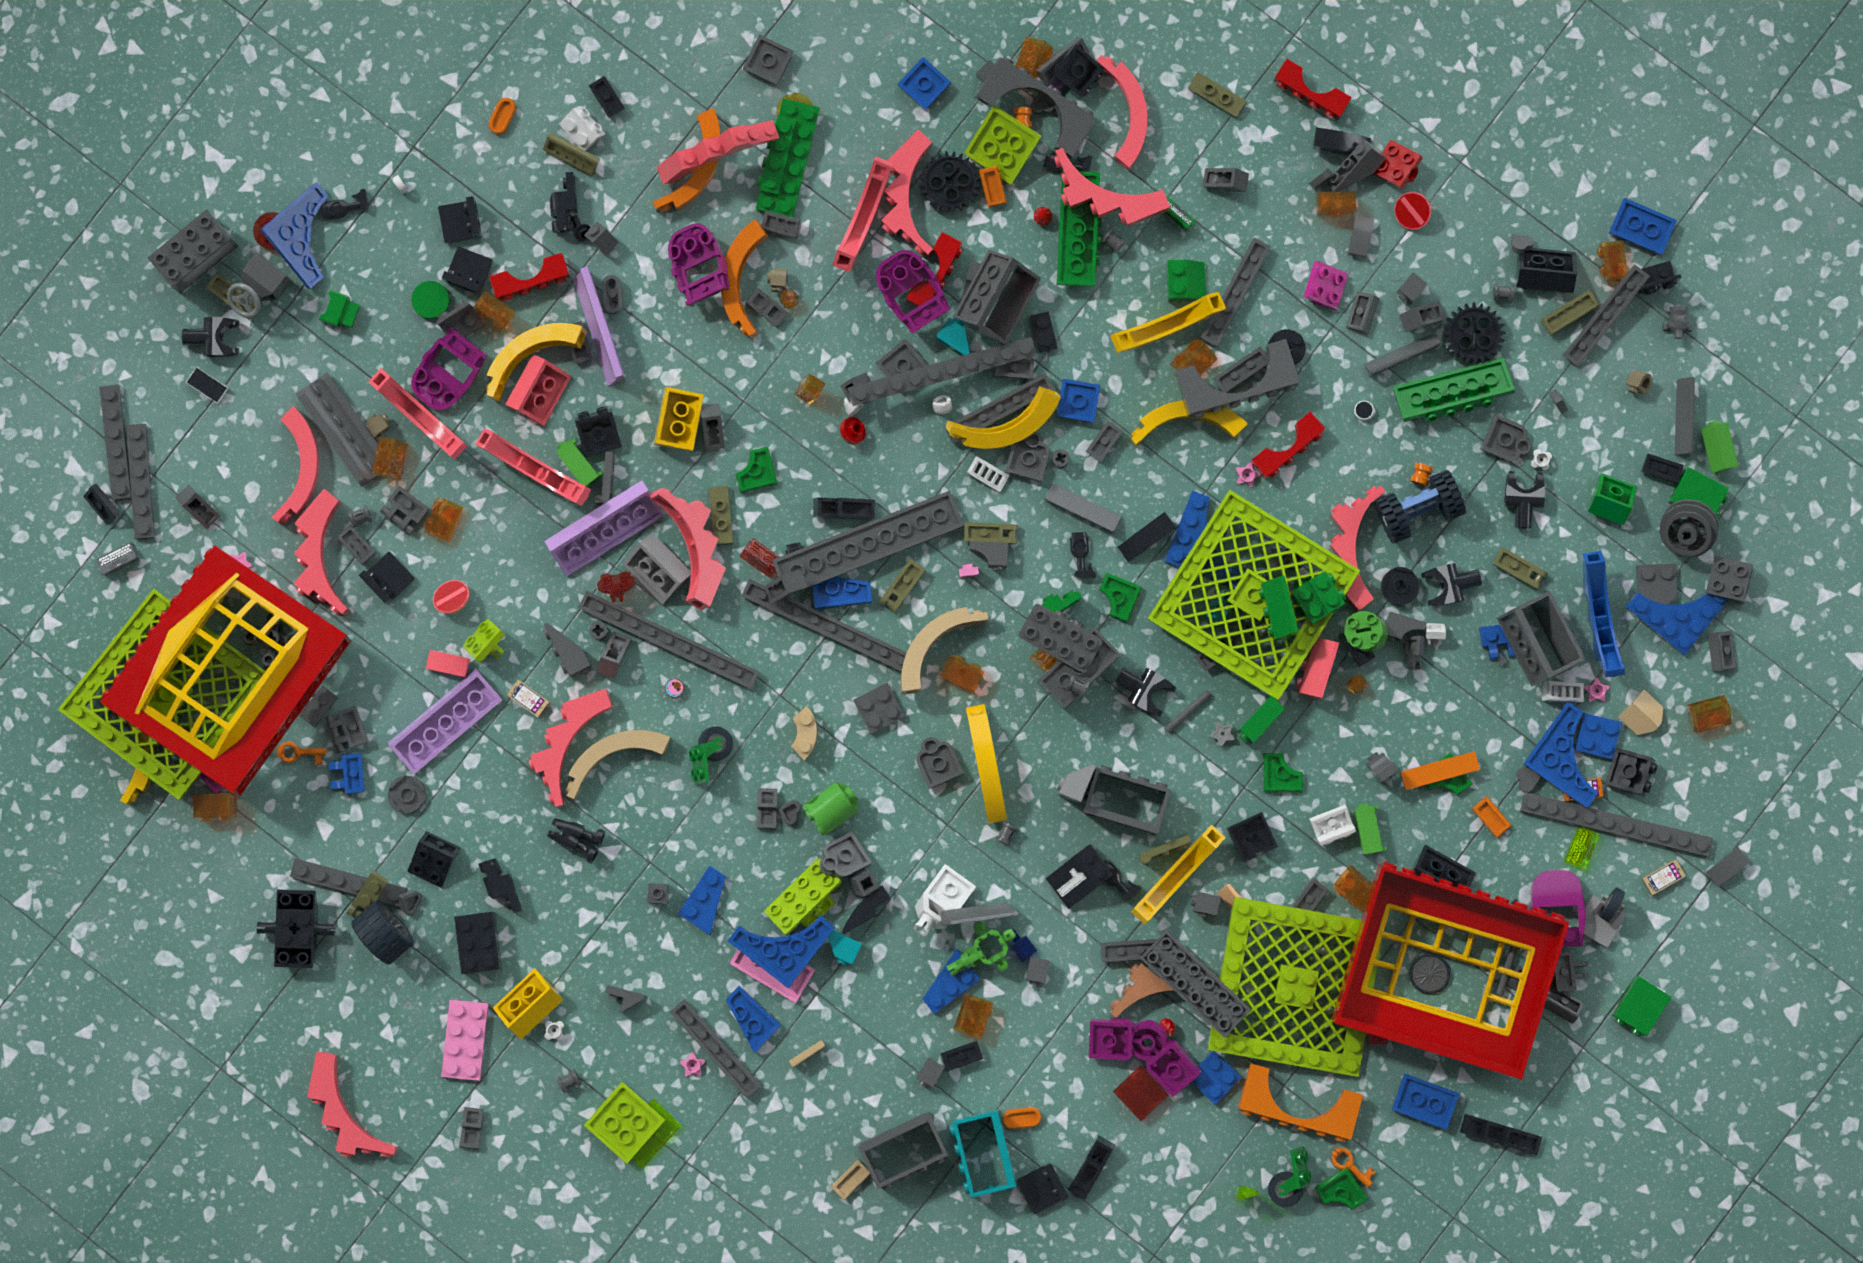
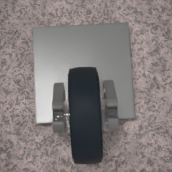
(1604, 917)

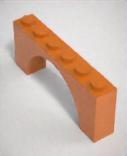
(1337, 1121)

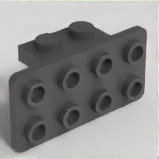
(1060, 637)

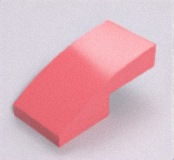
(447, 663)

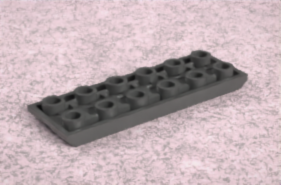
(341, 426)
(1195, 983)

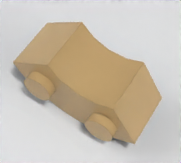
(806, 733)

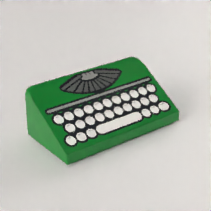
(1179, 216)

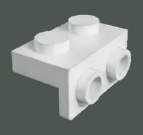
(582, 128)
(1332, 825)

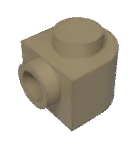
(778, 279)
(1639, 382)
(378, 425)

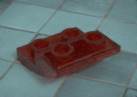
(1140, 1093)

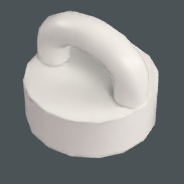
(942, 404)
(852, 410)

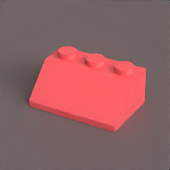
(538, 390)
(1317, 669)

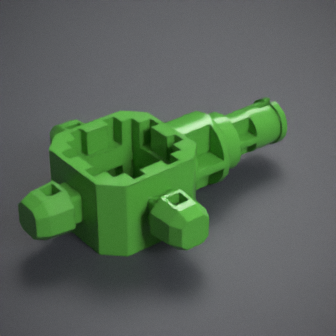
(975, 955)

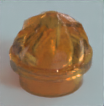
(789, 298)
(1357, 684)

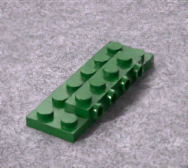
(787, 158)
(1078, 241)
(1454, 391)

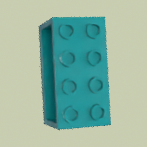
(1002, 1148)

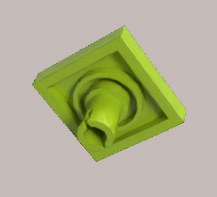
(484, 641)

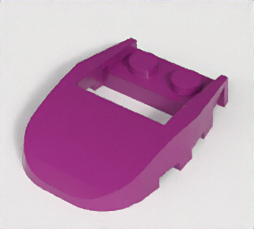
(693, 247)
(901, 273)
(434, 383)
(1559, 889)

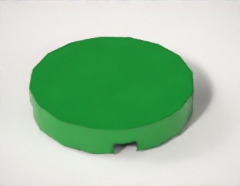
(430, 299)

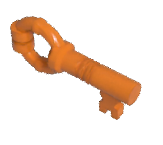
(317, 752)
(1364, 1178)

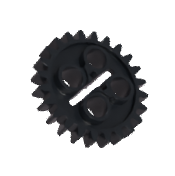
(936, 172)
(1491, 334)

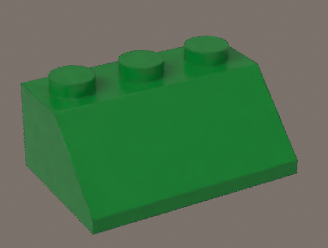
(1278, 608)

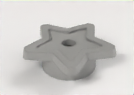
(1217, 733)

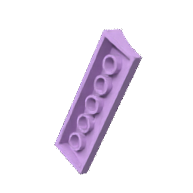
(598, 327)
(604, 528)
(444, 721)

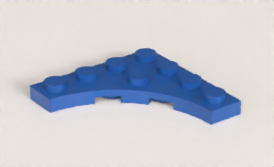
(291, 234)
(1188, 532)
(1678, 623)
(1555, 758)
(786, 955)

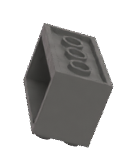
(192, 251)
(985, 291)
(1526, 645)
(1057, 677)
(1120, 819)
(896, 1131)

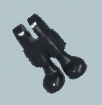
(570, 838)

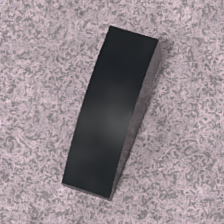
(1337, 141)
(843, 508)
(1146, 537)
(865, 910)
(1091, 1167)

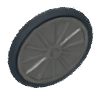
(1429, 973)

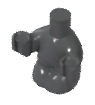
(1678, 321)

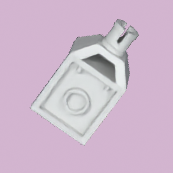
(944, 893)

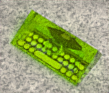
(1582, 848)
(1243, 1192)

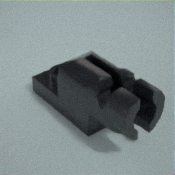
(563, 204)
(498, 885)

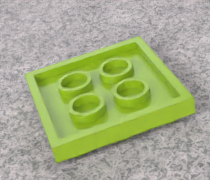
(1003, 143)
(624, 1122)

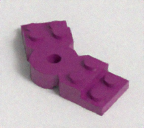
(1165, 1058)

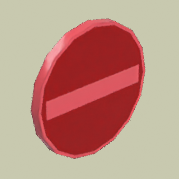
(1412, 210)
(451, 597)

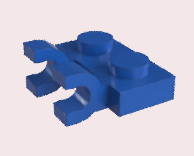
(1493, 636)
(352, 773)

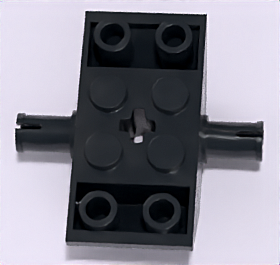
(300, 948)

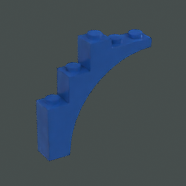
(1599, 614)

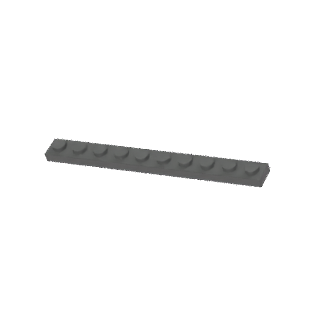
(941, 371)
(827, 626)
(669, 640)
(1616, 824)

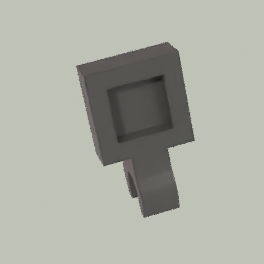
(1413, 649)

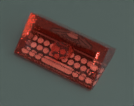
(759, 557)

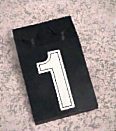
(1080, 876)

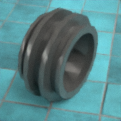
(1684, 543)

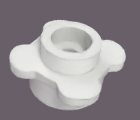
(1546, 456)
(550, 1026)

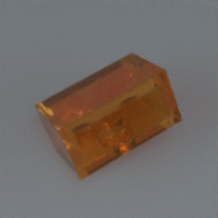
(1335, 203)
(961, 673)
(1709, 714)
(214, 806)

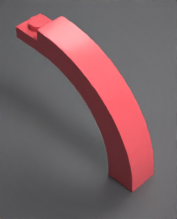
(1137, 107)
(864, 215)
(417, 414)
(308, 465)

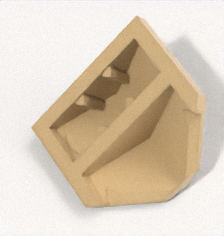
(1642, 714)

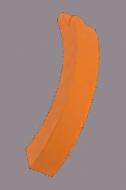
(701, 177)
(736, 258)

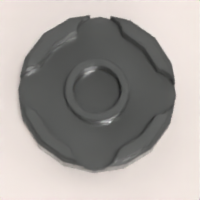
(407, 794)

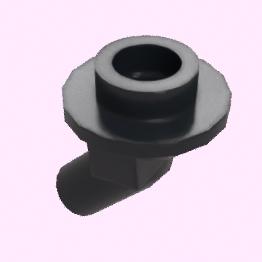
(580, 229)

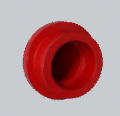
(1043, 216)
(1169, 1026)

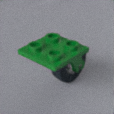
(713, 744)
(1287, 1187)

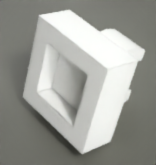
(1435, 631)

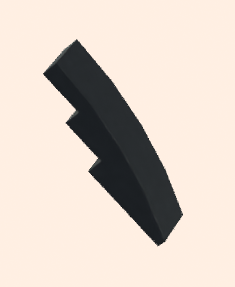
(1500, 1134)

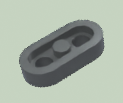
(611, 295)

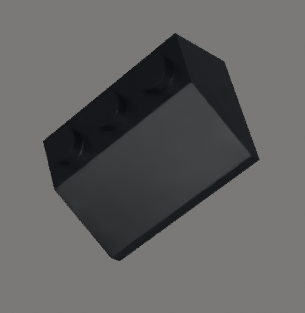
(1547, 270)
(1443, 867)

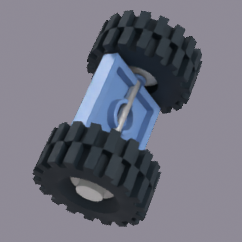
(1395, 515)

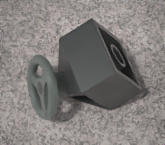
(261, 283)

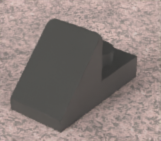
(630, 997)

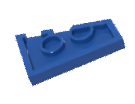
(841, 592)
(703, 901)
(946, 987)
(752, 1018)

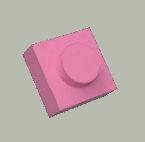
(968, 571)

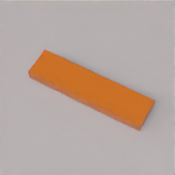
(1440, 770)

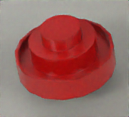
(852, 430)

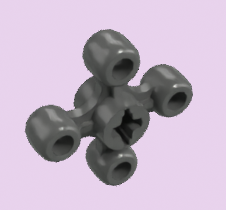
(269, 651)

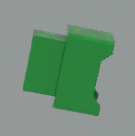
(340, 311)

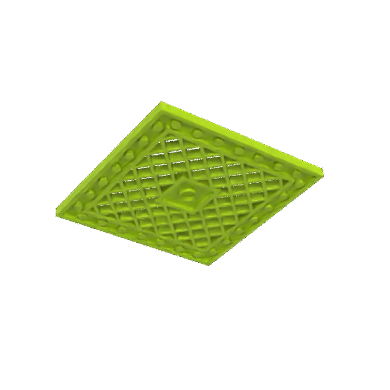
(1246, 593)
(109, 661)
(1293, 987)

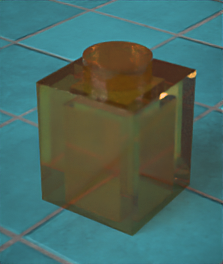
(809, 388)

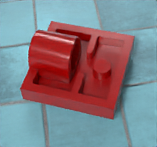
(1399, 166)

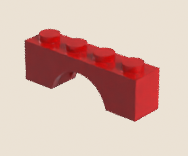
(1291, 78)
(946, 250)
(553, 270)
(1269, 461)

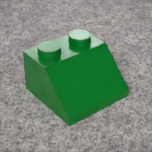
(1185, 280)
(1612, 499)

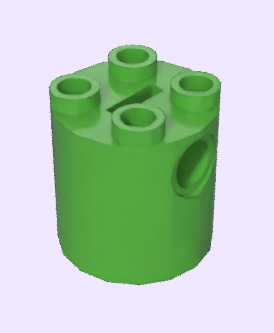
(1366, 631)
(832, 807)

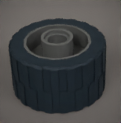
(382, 932)

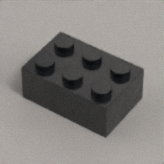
(478, 942)

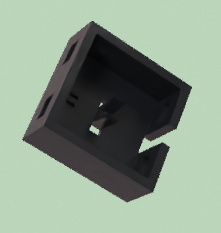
(1247, 829)

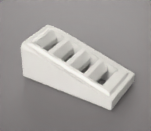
(977, 460)
(1550, 691)

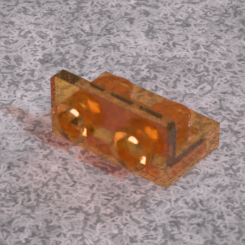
(443, 519)

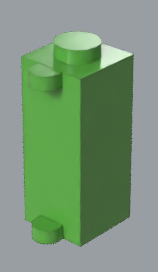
(1719, 446)
(577, 463)
(1368, 829)

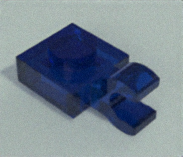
(1022, 947)

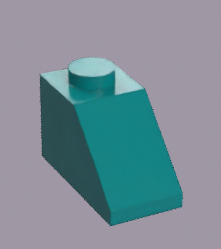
(954, 336)
(844, 947)

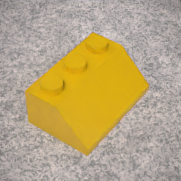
(678, 419)
(527, 1004)

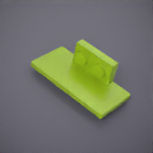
(803, 899)

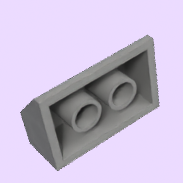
(657, 568)
(1075, 784)

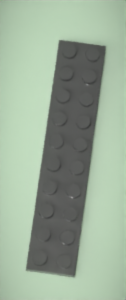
(873, 540)

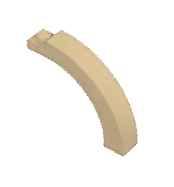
(927, 637)
(617, 742)

